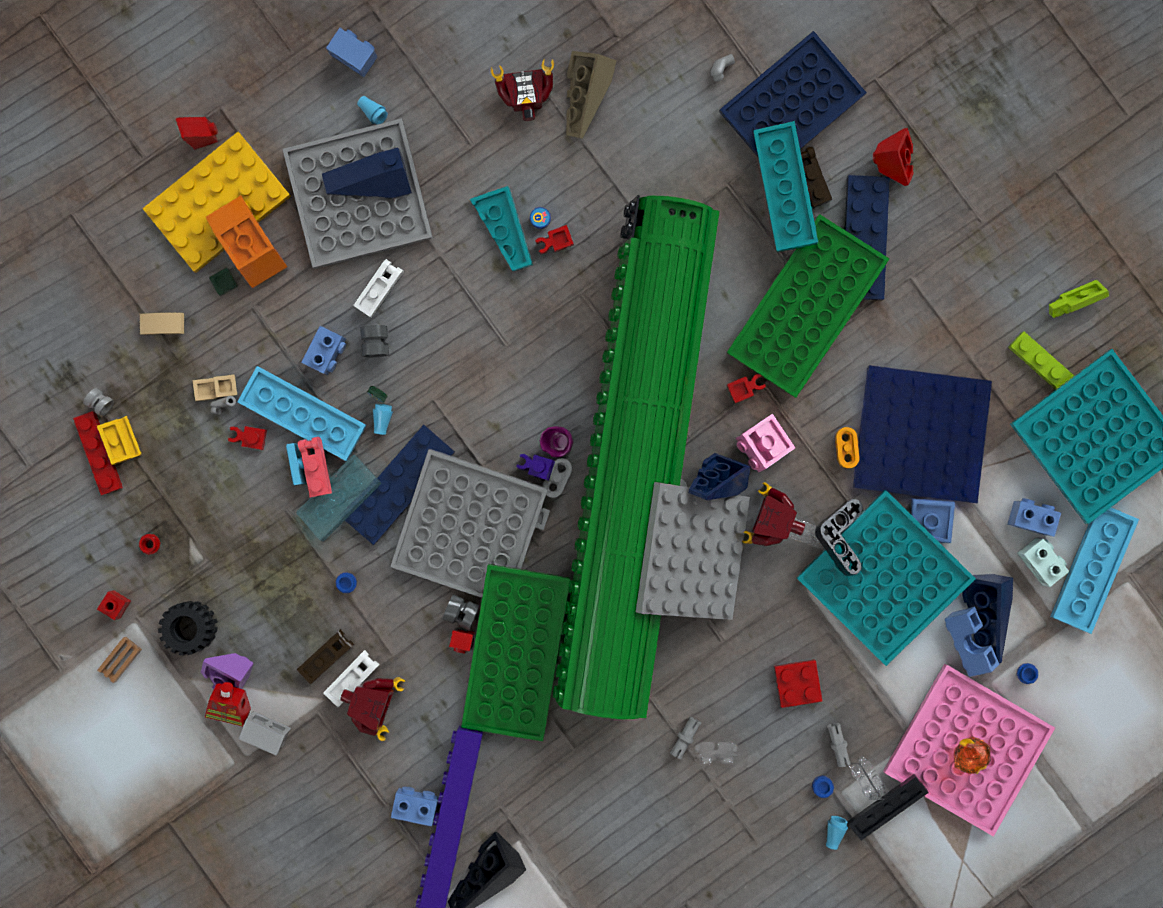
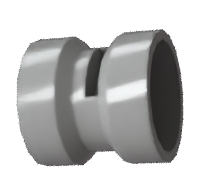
(97, 401)

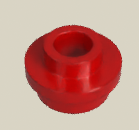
(143, 544)

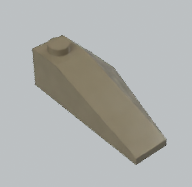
(589, 80)

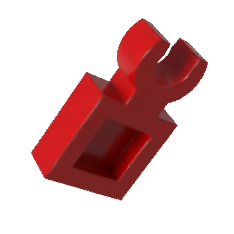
(558, 239)
(742, 389)
(250, 437)

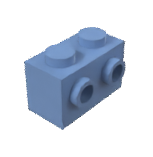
(352, 52)
(324, 351)
(1034, 518)
(415, 806)

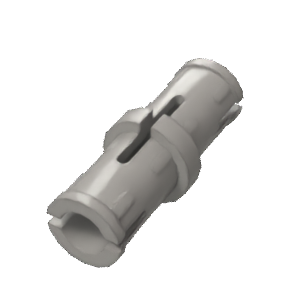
(685, 737)
(838, 744)

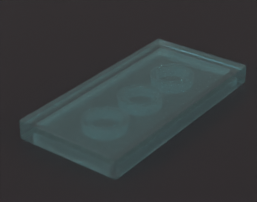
(349, 488)

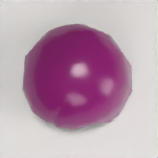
(556, 441)

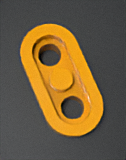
(849, 447)

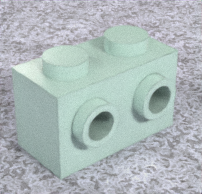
(1043, 561)

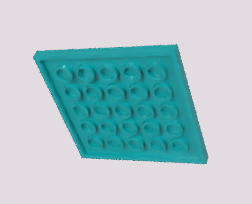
(1095, 436)
(901, 580)

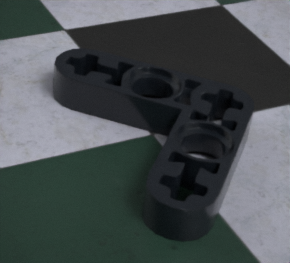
(834, 532)

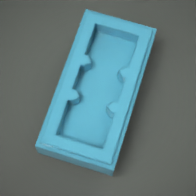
(296, 464)

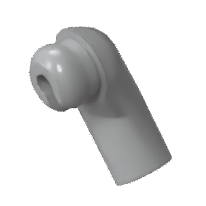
(719, 65)
(217, 405)

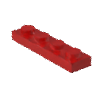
(103, 471)

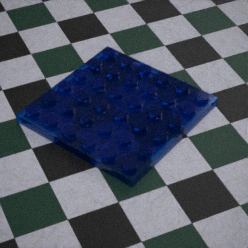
(922, 434)

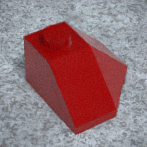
(894, 157)

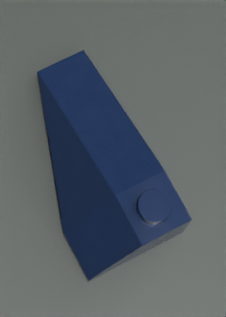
(371, 176)
(720, 478)
(993, 600)

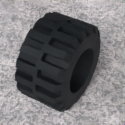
(171, 631)

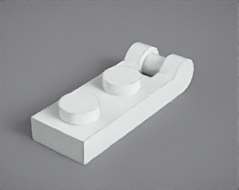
(378, 288)
(351, 678)

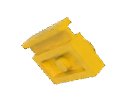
(119, 440)

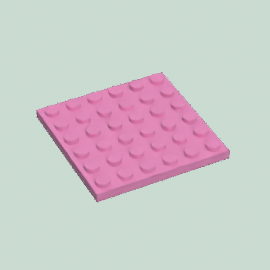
(960, 710)

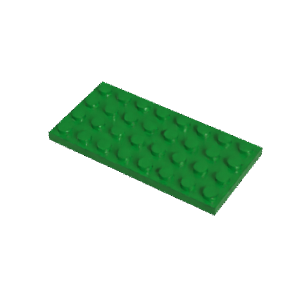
(807, 307)
(515, 652)

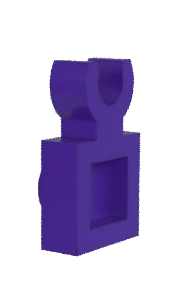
(538, 467)

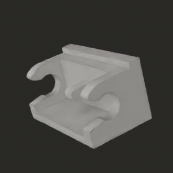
(264, 733)

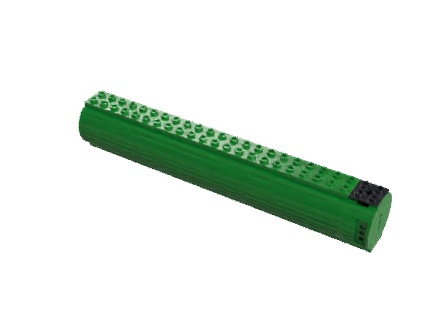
(635, 443)

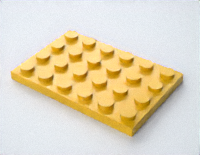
(215, 181)

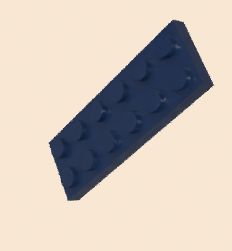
(868, 219)
(397, 486)

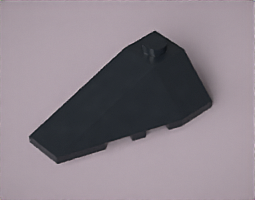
(491, 872)

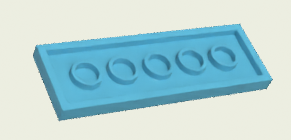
(301, 413)
(1094, 569)

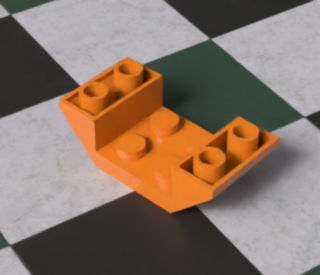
(245, 242)

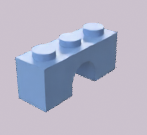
(975, 658)

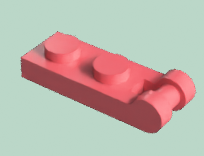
(315, 467)

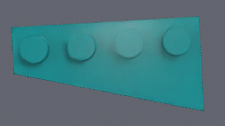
(502, 220)

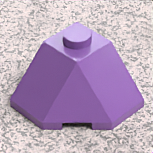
(227, 668)

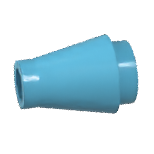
(375, 112)
(381, 415)
(836, 830)

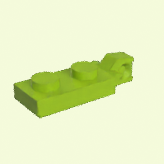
(1078, 298)

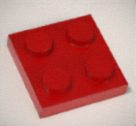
(798, 683)

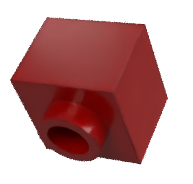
(120, 605)
(461, 640)

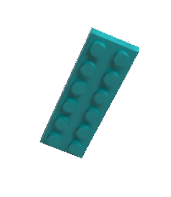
(785, 186)

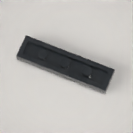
(888, 807)

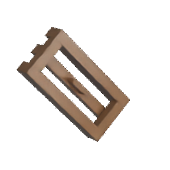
(108, 672)

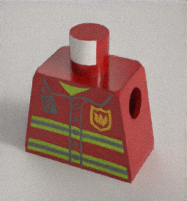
(228, 704)

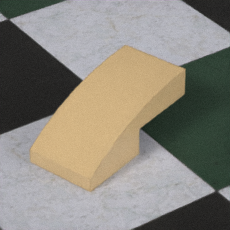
(161, 323)
(214, 388)

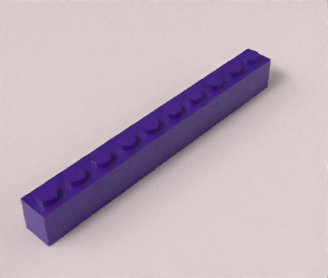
(451, 818)

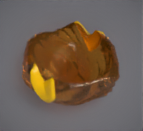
(972, 755)

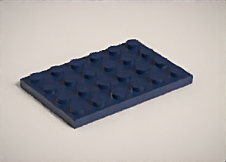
(800, 87)

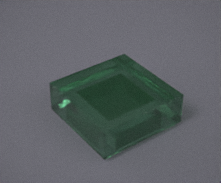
(223, 281)

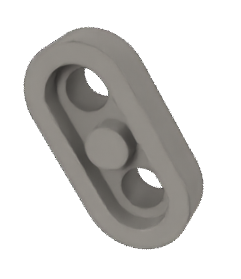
(558, 478)

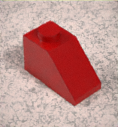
(197, 131)

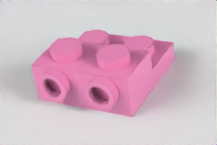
(764, 443)

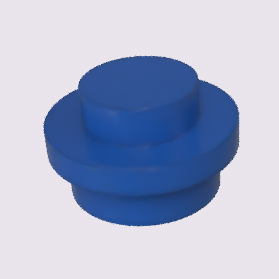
(346, 582)
(1027, 673)

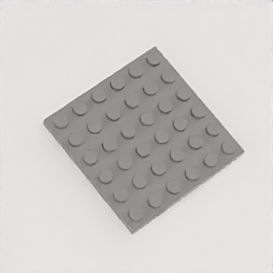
(354, 226)
(465, 521)
(692, 554)

